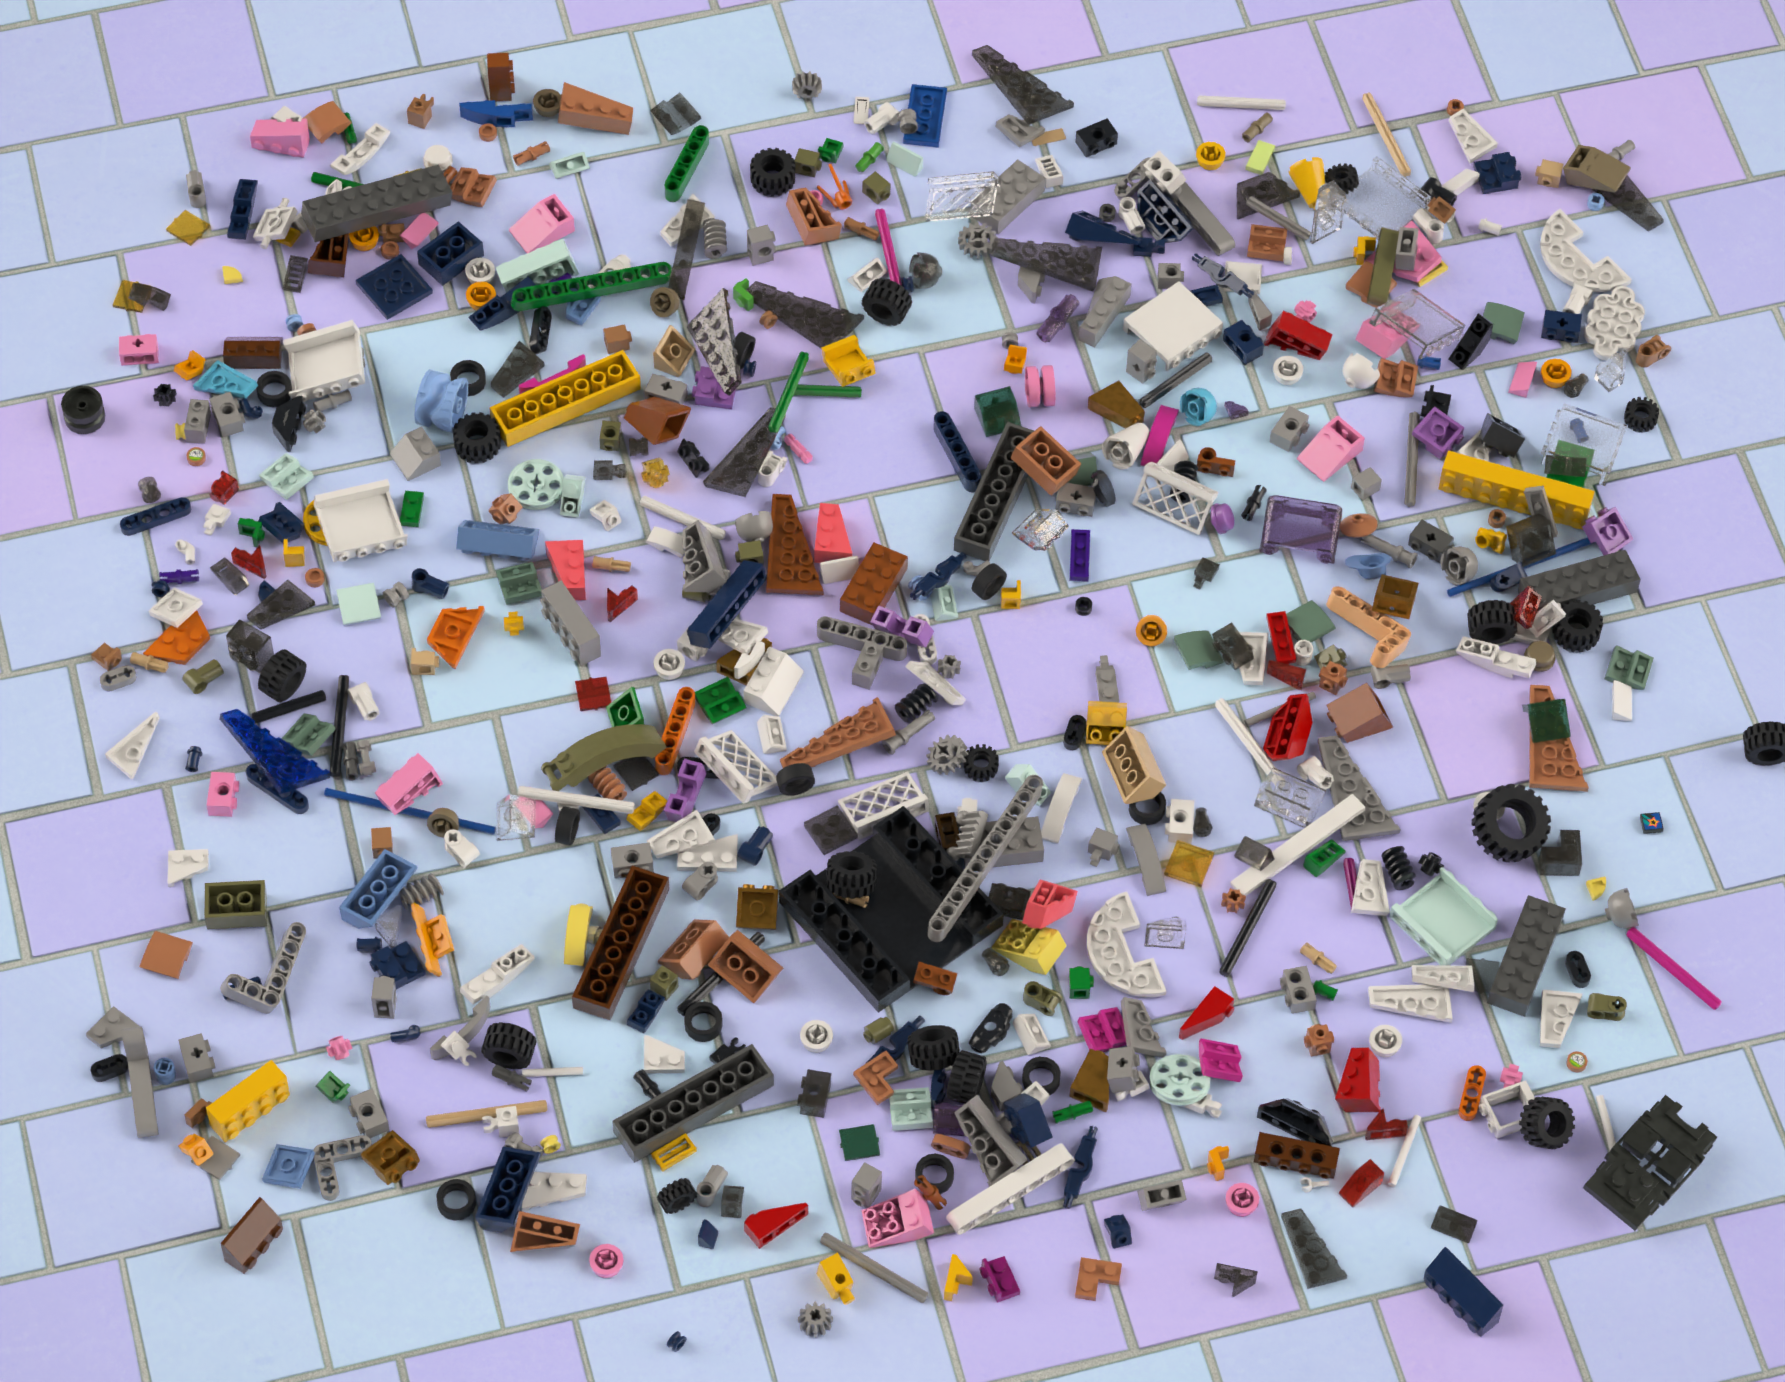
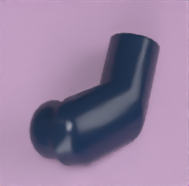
(249, 411)
(412, 1033)

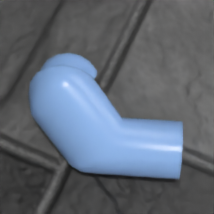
(777, 444)

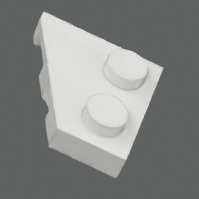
(186, 864)

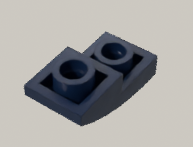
(646, 1011)
(937, 1087)

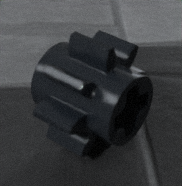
(164, 395)
(1430, 863)

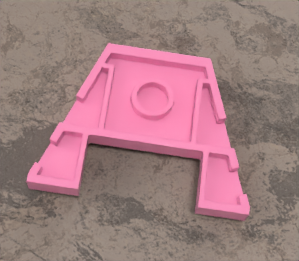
(1426, 258)

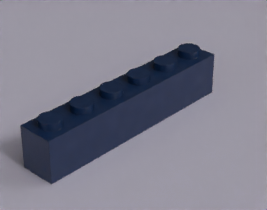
(726, 604)

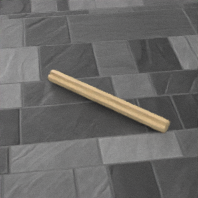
(1386, 134)
(477, 1114)

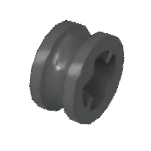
(1108, 208)

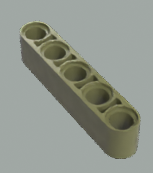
(1383, 267)

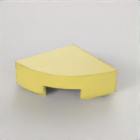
(231, 275)
(1596, 887)

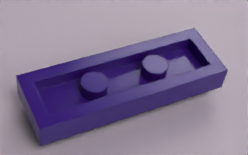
(1079, 555)

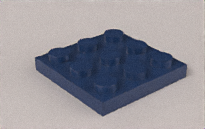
(394, 286)

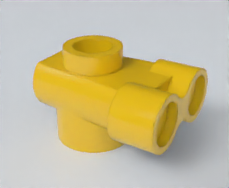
(1490, 538)

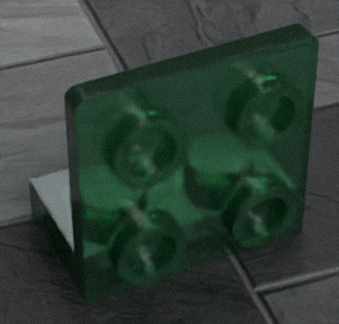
(1548, 720)

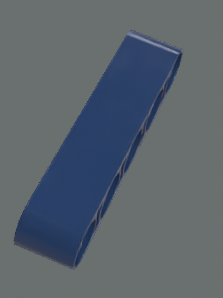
(956, 451)

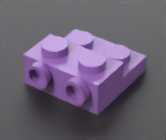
(709, 392)
(1438, 433)
(1607, 530)

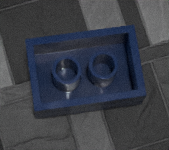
(450, 253)

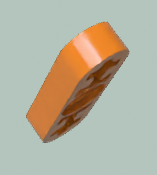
(1474, 1100)

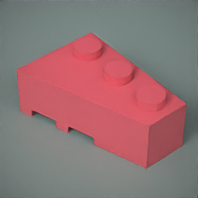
(831, 535)
(568, 565)
(1048, 904)

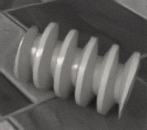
(714, 238)
(420, 890)

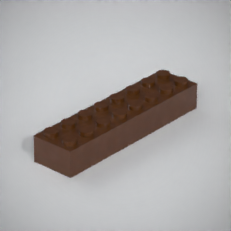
(620, 943)

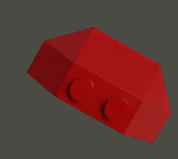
(1289, 729)

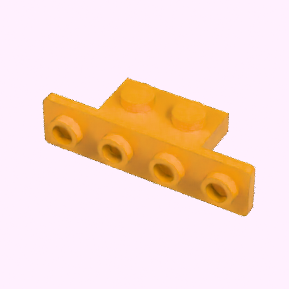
(433, 936)

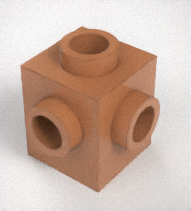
(505, 509)
(1333, 677)
(1318, 1040)

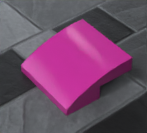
(1103, 1030)
(1220, 1060)

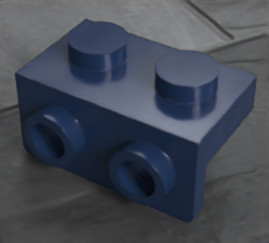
(282, 523)

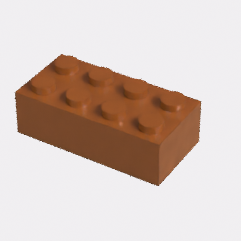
(873, 582)

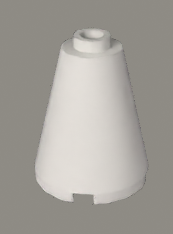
(1125, 445)

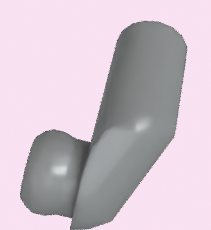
(974, 570)

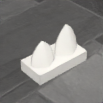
(1547, 618)

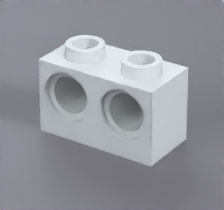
(1166, 171)

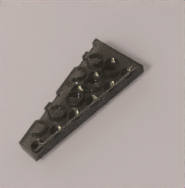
(1022, 89)
(1057, 260)
(805, 315)
(715, 339)
(741, 465)

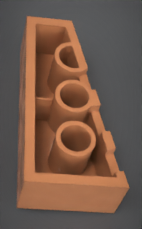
(593, 111)

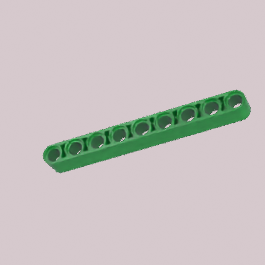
(584, 292)

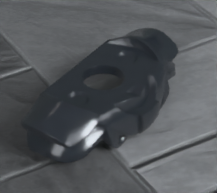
(982, 1038)

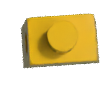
(833, 1271)

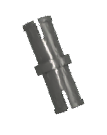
(350, 761)

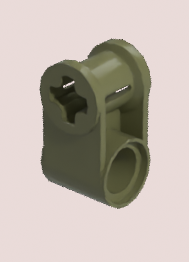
(1044, 1001)
(1604, 1006)

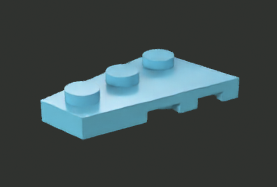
(224, 379)

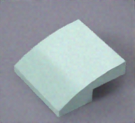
(286, 476)
(358, 603)
(911, 1109)

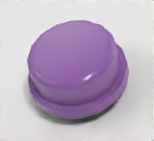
(1222, 517)

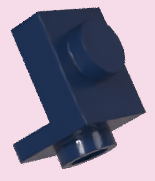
(1118, 1230)

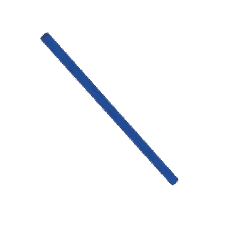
(1486, 579)
(409, 810)

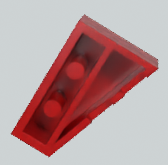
(1359, 1082)

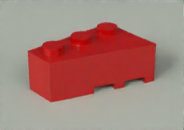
(1298, 335)

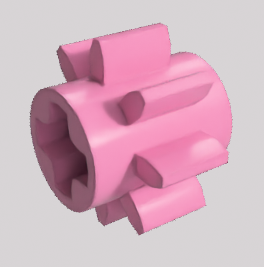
(1305, 310)
(339, 1047)
(1511, 1075)

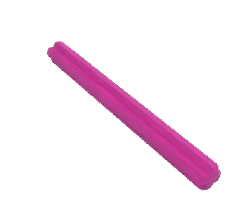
(887, 246)
(1674, 968)

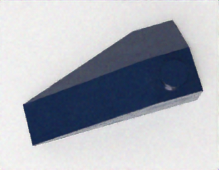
(1091, 228)

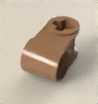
(1652, 351)

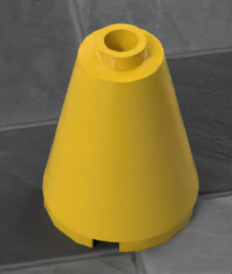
(1308, 178)

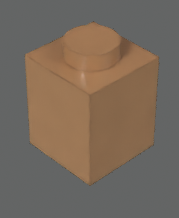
(617, 338)
(381, 840)

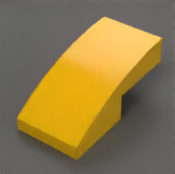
(649, 810)

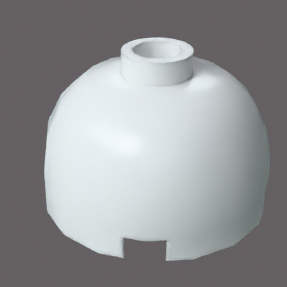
(1358, 372)

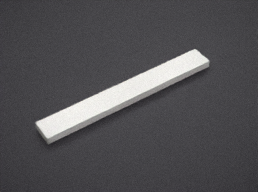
(1300, 844)

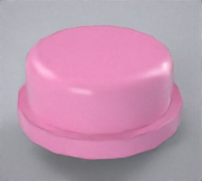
(1242, 1199)
(606, 1260)

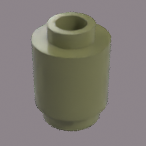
(878, 1030)

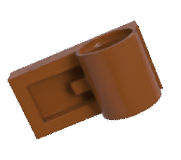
(1214, 465)
(937, 978)

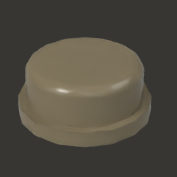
(547, 102)
(664, 301)
(1543, 653)
(442, 821)

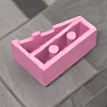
(281, 137)
(408, 783)

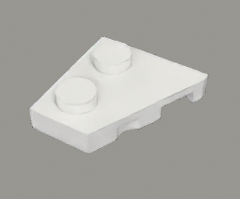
(662, 1057)

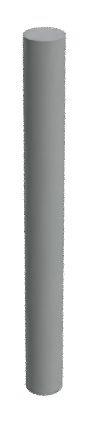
(1269, 713)

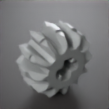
(807, 85)
(813, 1312)

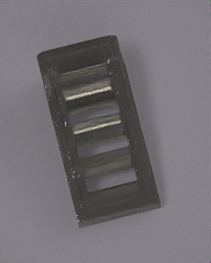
(300, 261)
(238, 579)

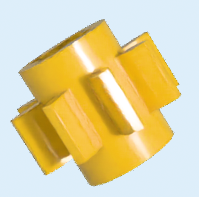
(513, 623)

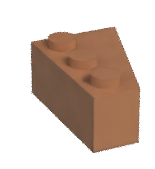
(810, 218)
(542, 1232)

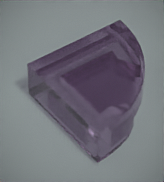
(1235, 410)

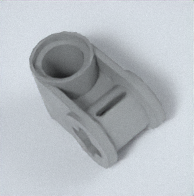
(701, 880)

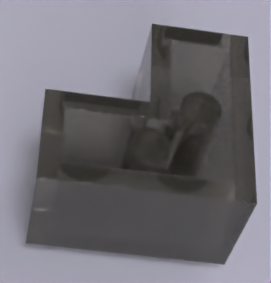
(1563, 859)

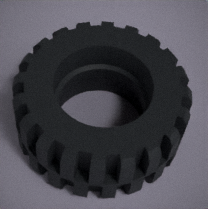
(1527, 806)

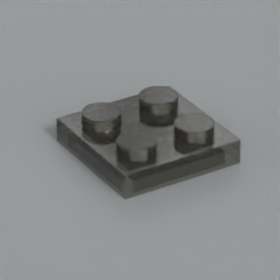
(830, 830)

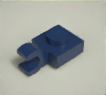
(1148, 247)

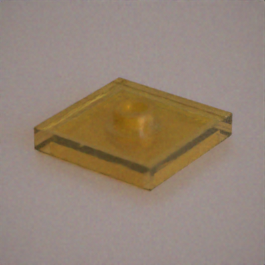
(1189, 863)

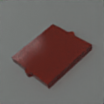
(593, 693)

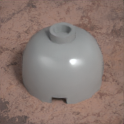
(754, 527)
(1459, 565)
(1621, 909)

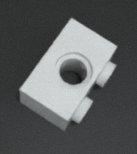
(1184, 811)

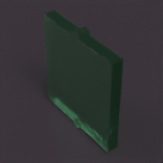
(859, 1142)

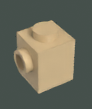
(1549, 173)

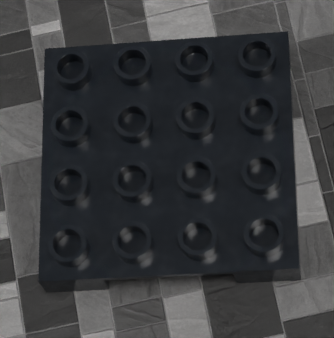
(889, 937)

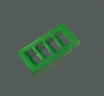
(1317, 867)

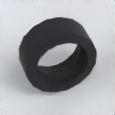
(745, 346)
(470, 366)
(273, 377)
(989, 581)
(795, 779)
(1151, 818)
(567, 825)
(703, 1035)
(1045, 1063)
(939, 1160)
(454, 1185)

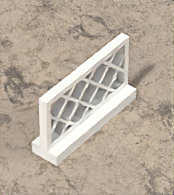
(1179, 482)
(728, 771)
(864, 827)

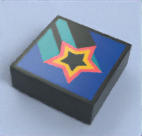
(1651, 823)

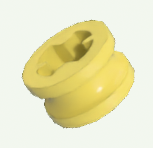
(179, 431)
(550, 1144)

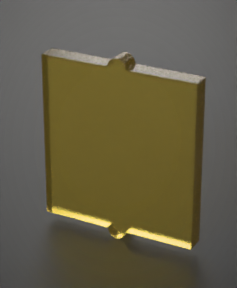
(188, 227)
(123, 302)

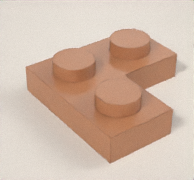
(872, 1077)
(1094, 1271)

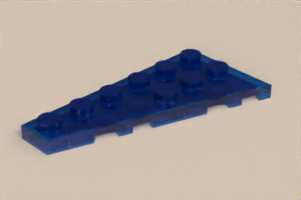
(274, 757)

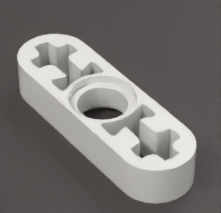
(931, 645)

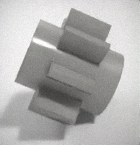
(314, 421)
(949, 666)

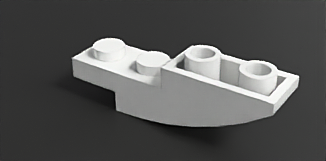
(1495, 660)
(499, 975)

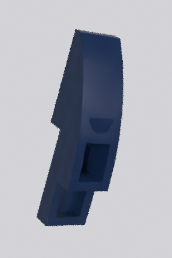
(498, 308)

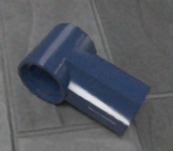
(429, 584)
(753, 849)

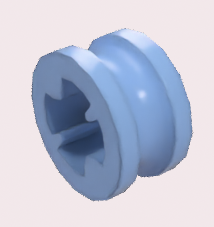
(1597, 197)
(294, 322)

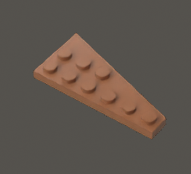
(845, 736)
(1553, 761)

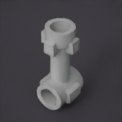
(366, 767)
(515, 1141)

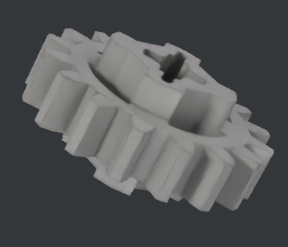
(977, 240)
(947, 754)

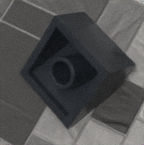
(1501, 436)

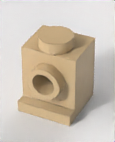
(423, 662)

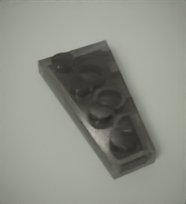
(1633, 204)
(1313, 1257)

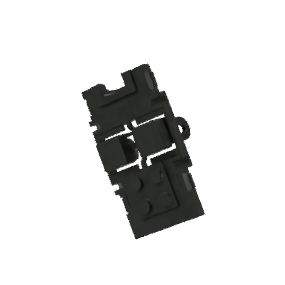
(1627, 1186)

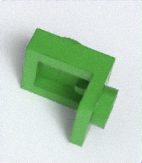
(741, 296)

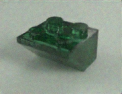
(996, 409)

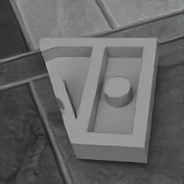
(1018, 130)
(109, 1028)

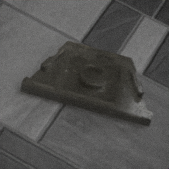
(1264, 188)

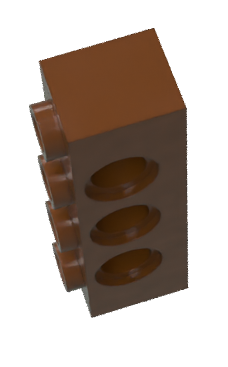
(1305, 1150)

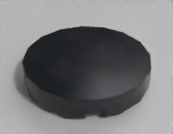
(1103, 488)

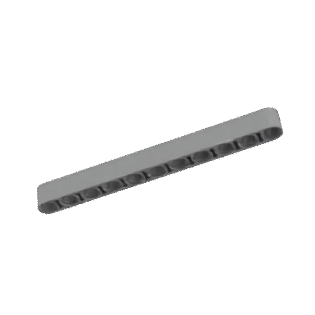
(984, 865)

